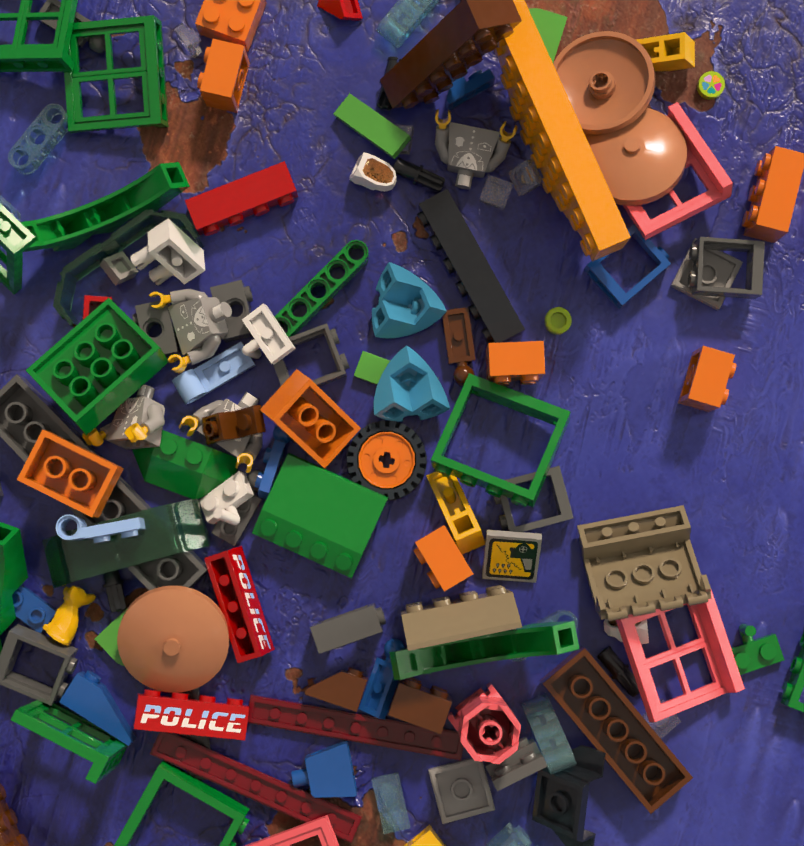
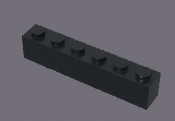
(470, 268)

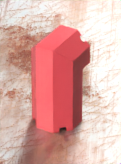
(486, 726)

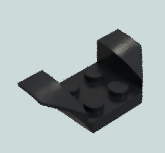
(563, 797)

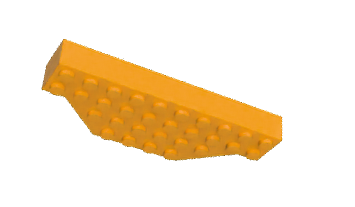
(558, 139)

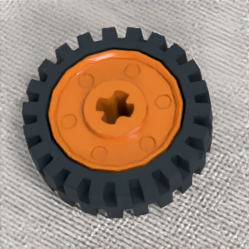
(403, 447)

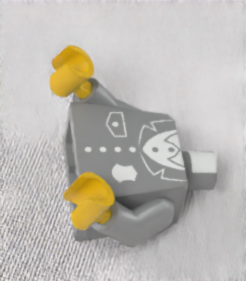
(470, 149)
(197, 324)
(135, 424)
(245, 448)

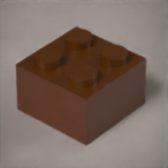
(420, 704)

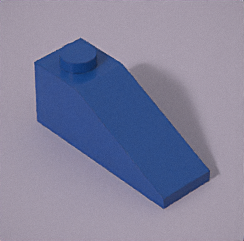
(95, 703)

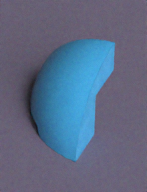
(404, 304)
(409, 389)

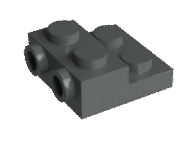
(518, 765)

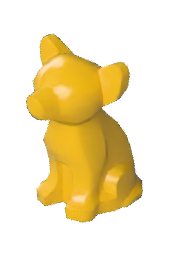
(65, 621)

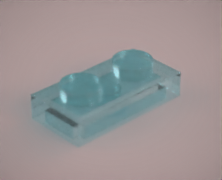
(391, 803)

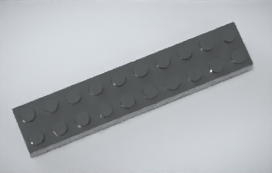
(24, 416)

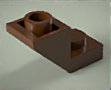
(233, 424)

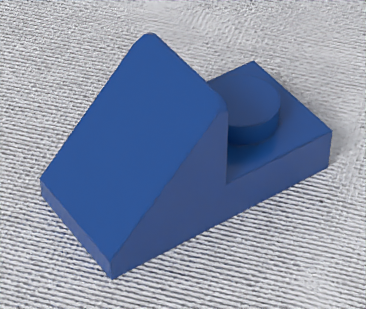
(465, 90)

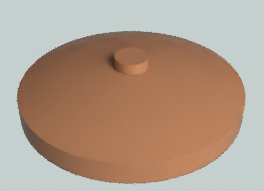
(606, 80)
(641, 159)
(173, 639)

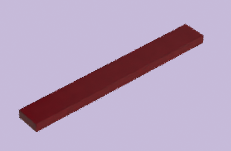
(353, 727)
(253, 783)

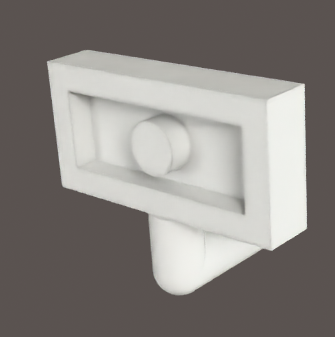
(267, 336)
(224, 499)

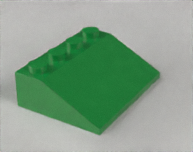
(98, 365)
(319, 515)

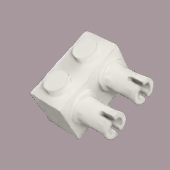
(174, 251)

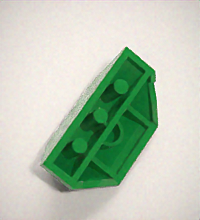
(184, 466)

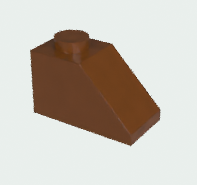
(340, 688)

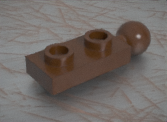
(459, 342)

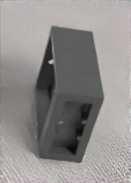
(754, 267)
(332, 340)
(560, 497)
(348, 627)
(25, 684)

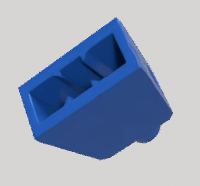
(328, 772)

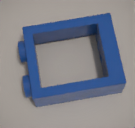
(610, 286)

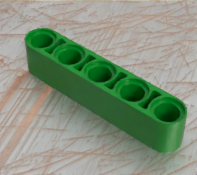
(324, 279)

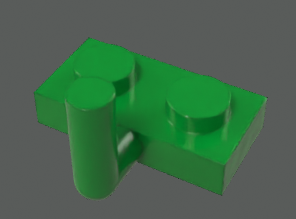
(756, 653)

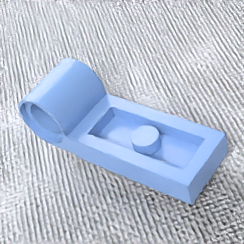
(212, 374)
(101, 532)

